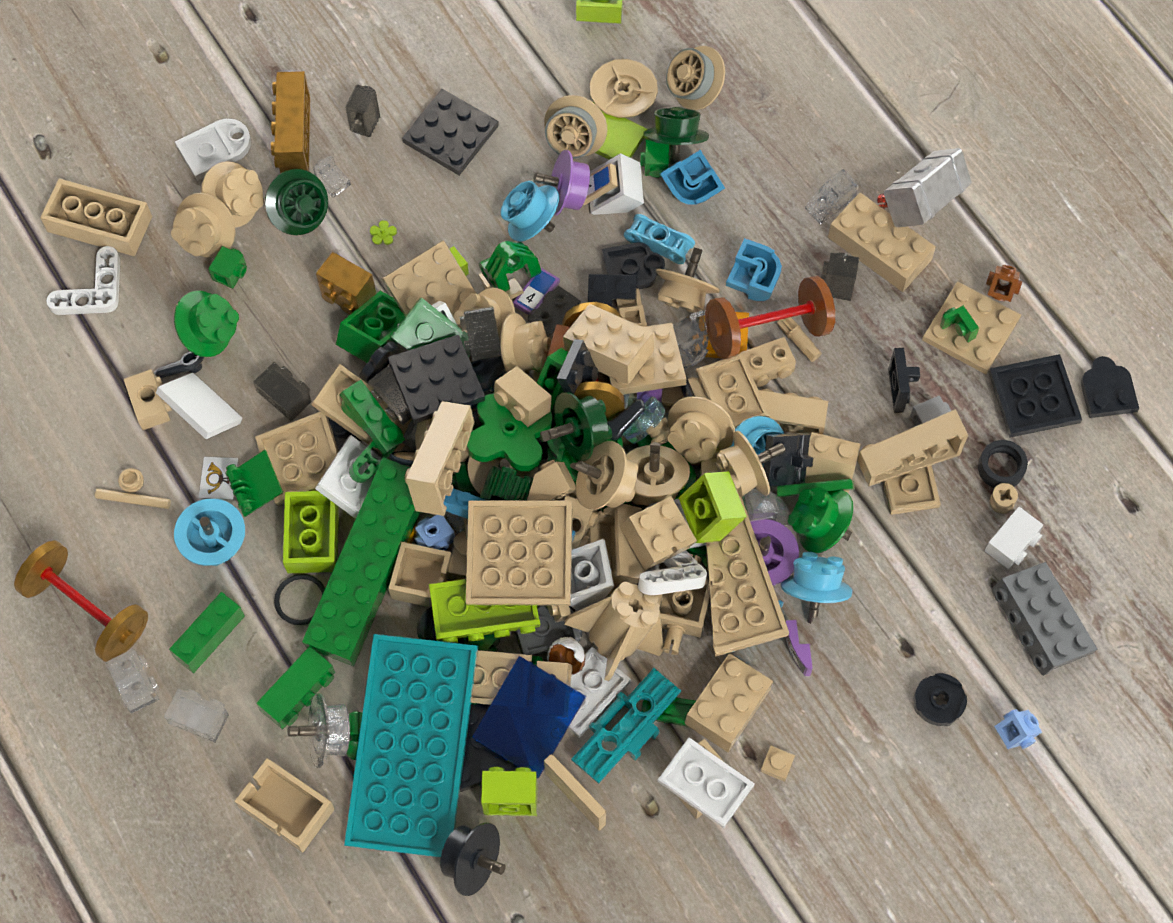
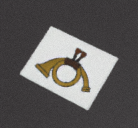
(214, 480)

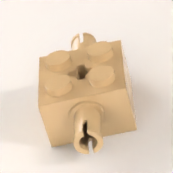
(683, 619)

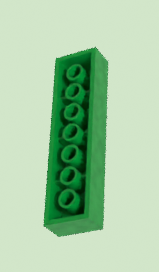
(364, 567)

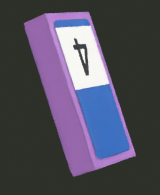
(536, 291)

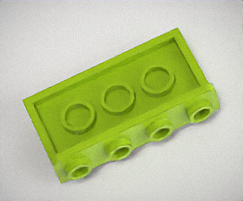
(458, 620)

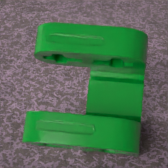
(507, 259)

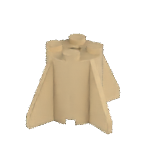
(621, 625)

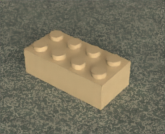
(96, 217)
(888, 250)

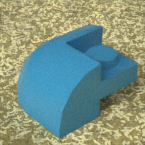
(693, 180)
(755, 271)

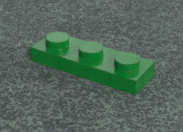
(372, 417)

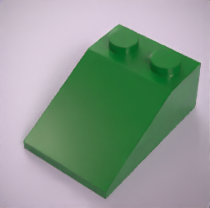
(370, 326)

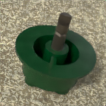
(579, 425)

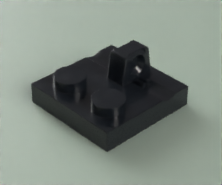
(899, 379)
(791, 465)

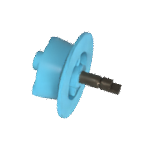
(817, 581)

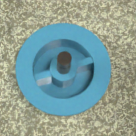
(209, 532)

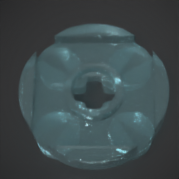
(650, 417)

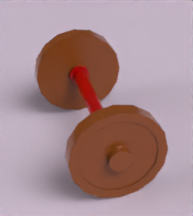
(815, 308)

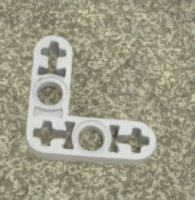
(100, 292)
(682, 575)

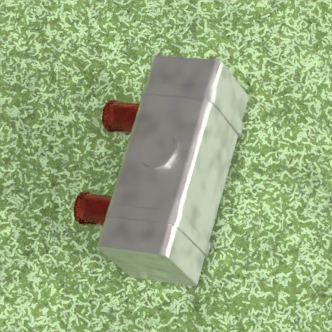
(926, 188)

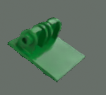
(254, 483)

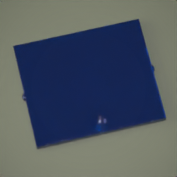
(529, 716)

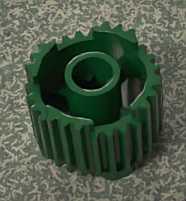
(505, 486)

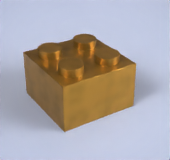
(345, 283)

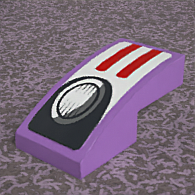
(800, 652)

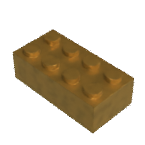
(291, 121)

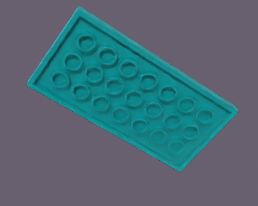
(411, 745)

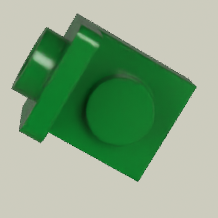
(963, 322)

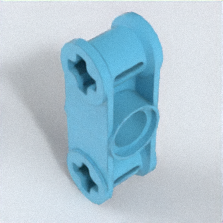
(674, 243)

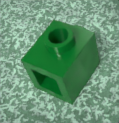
(655, 158)
(228, 267)

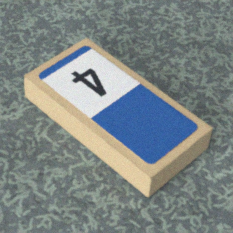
(601, 182)

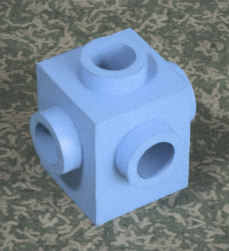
(434, 533)
(1018, 729)

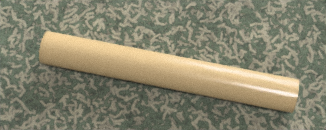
(132, 498)

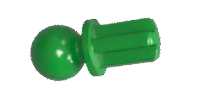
(355, 724)

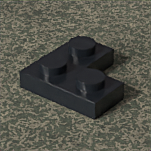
(606, 288)
(577, 367)

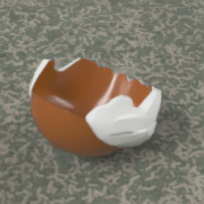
(567, 651)

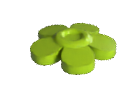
(383, 233)

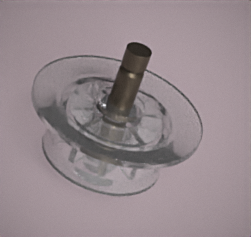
(326, 730)

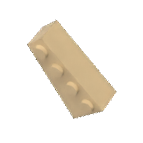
(913, 449)
(439, 457)

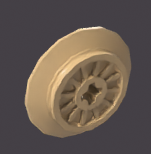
(623, 75)

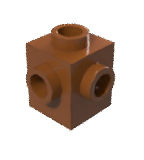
(1004, 291)

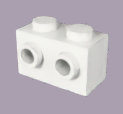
(1014, 537)

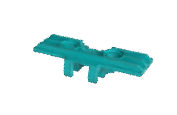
(631, 730)

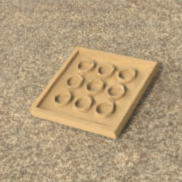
(519, 553)

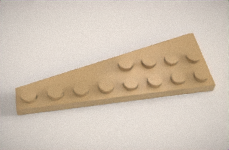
(740, 588)

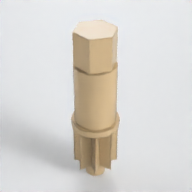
(802, 341)

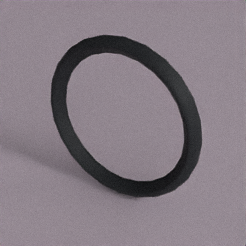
(282, 586)

